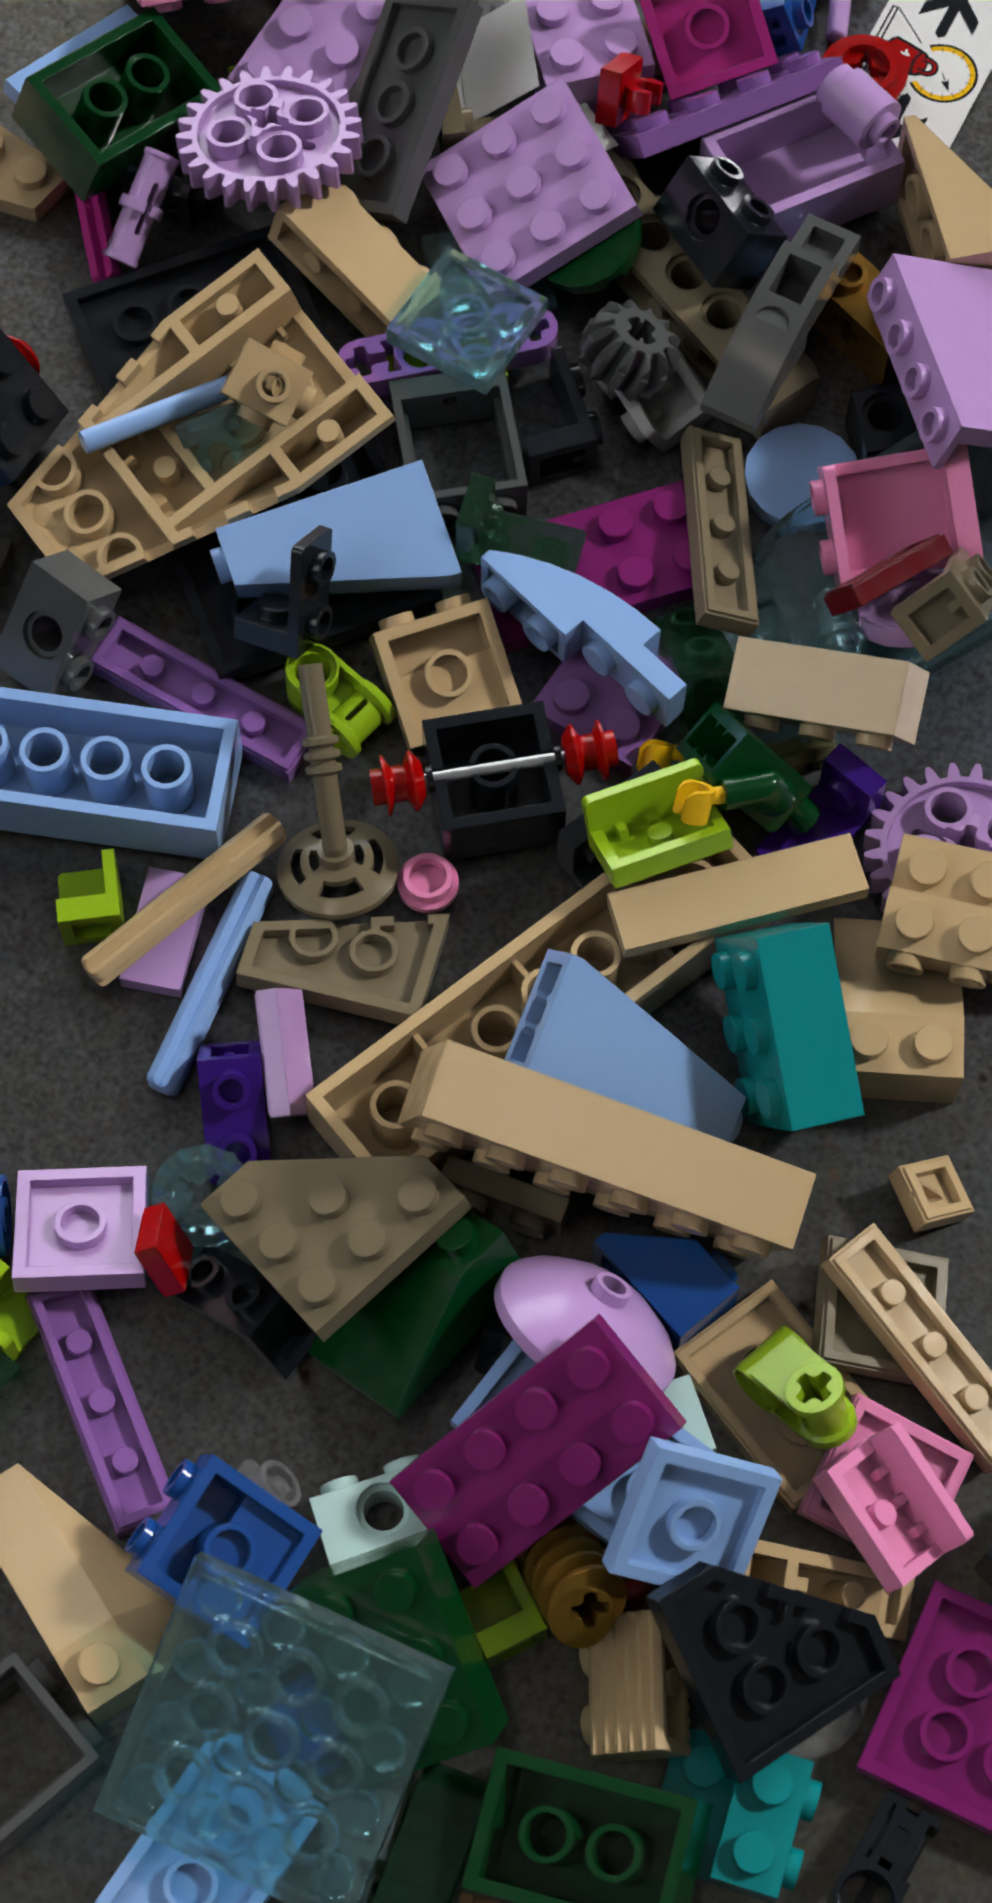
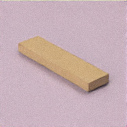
(737, 895)
(918, 1337)

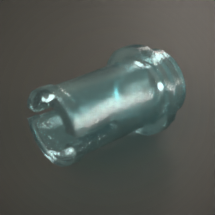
(839, 631)

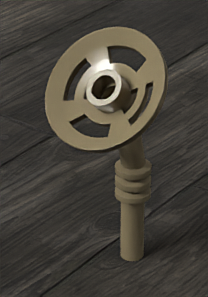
(335, 848)

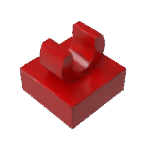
(625, 91)

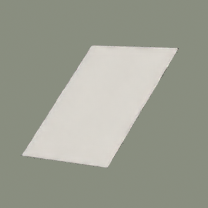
(499, 60)

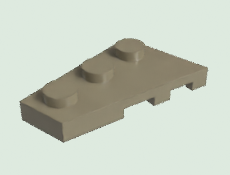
(355, 968)

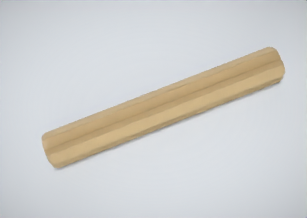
(183, 899)

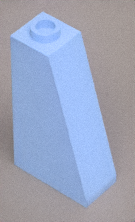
(382, 537)
(604, 1042)

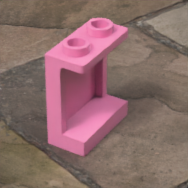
(888, 504)

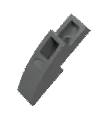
(777, 322)

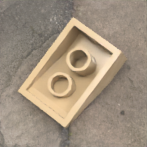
(942, 201)
(900, 1024)

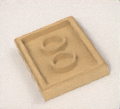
(756, 1433)

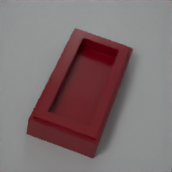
(887, 574)

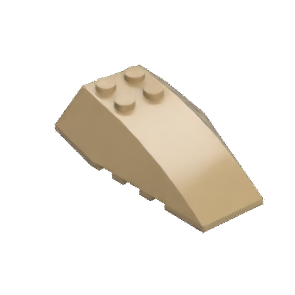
(150, 491)

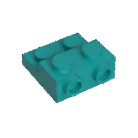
(750, 1822)

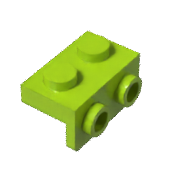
(640, 835)

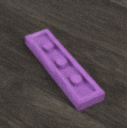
(182, 683)
(101, 1405)

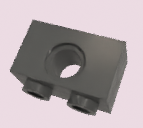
(57, 624)

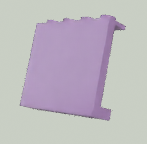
(940, 345)

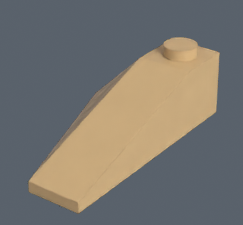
(78, 1595)

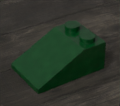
(420, 1317)

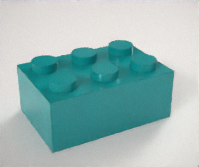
(787, 1026)

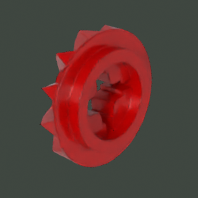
(884, 60)

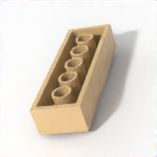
(605, 1149)

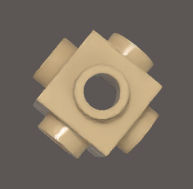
(245, 384)

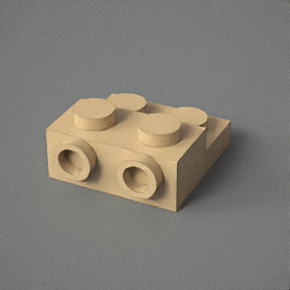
(443, 664)
(939, 912)

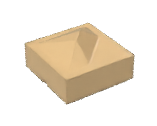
(931, 1193)

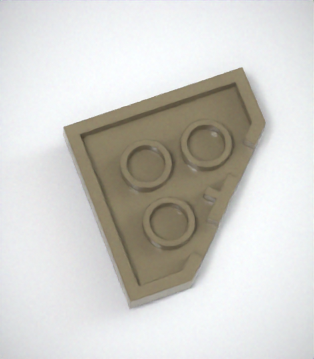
(334, 1226)

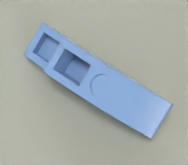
(573, 614)

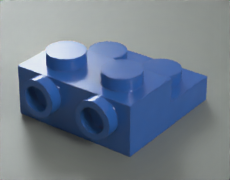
(225, 1517)

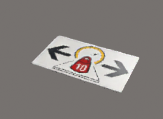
(946, 58)

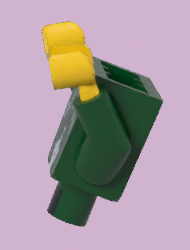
(741, 773)

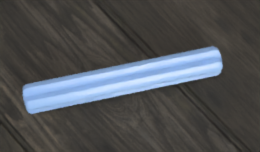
(209, 984)

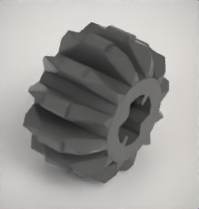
(629, 350)

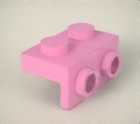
(893, 1506)

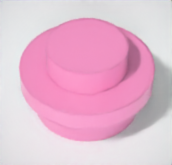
(428, 883)

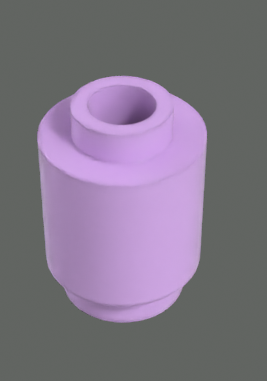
(859, 106)

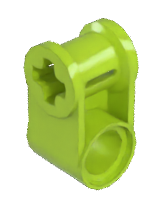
(353, 702)
(798, 1389)

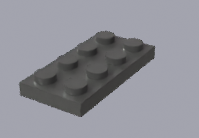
(405, 98)

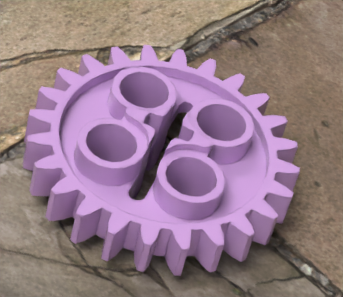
(269, 139)
(916, 813)

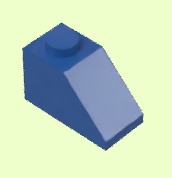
(674, 1277)

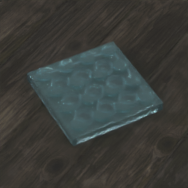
(273, 1737)

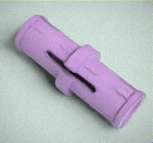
(141, 207)

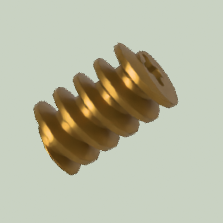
(572, 1584)

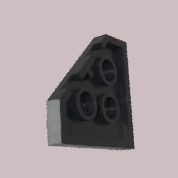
(766, 1661)

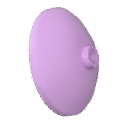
(554, 1296)

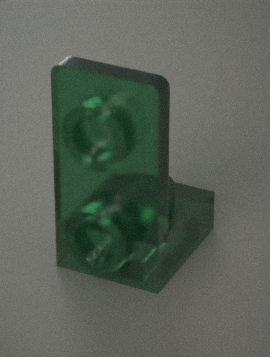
(486, 527)
(699, 659)

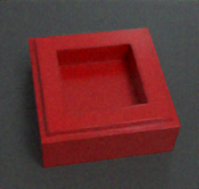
(164, 1250)

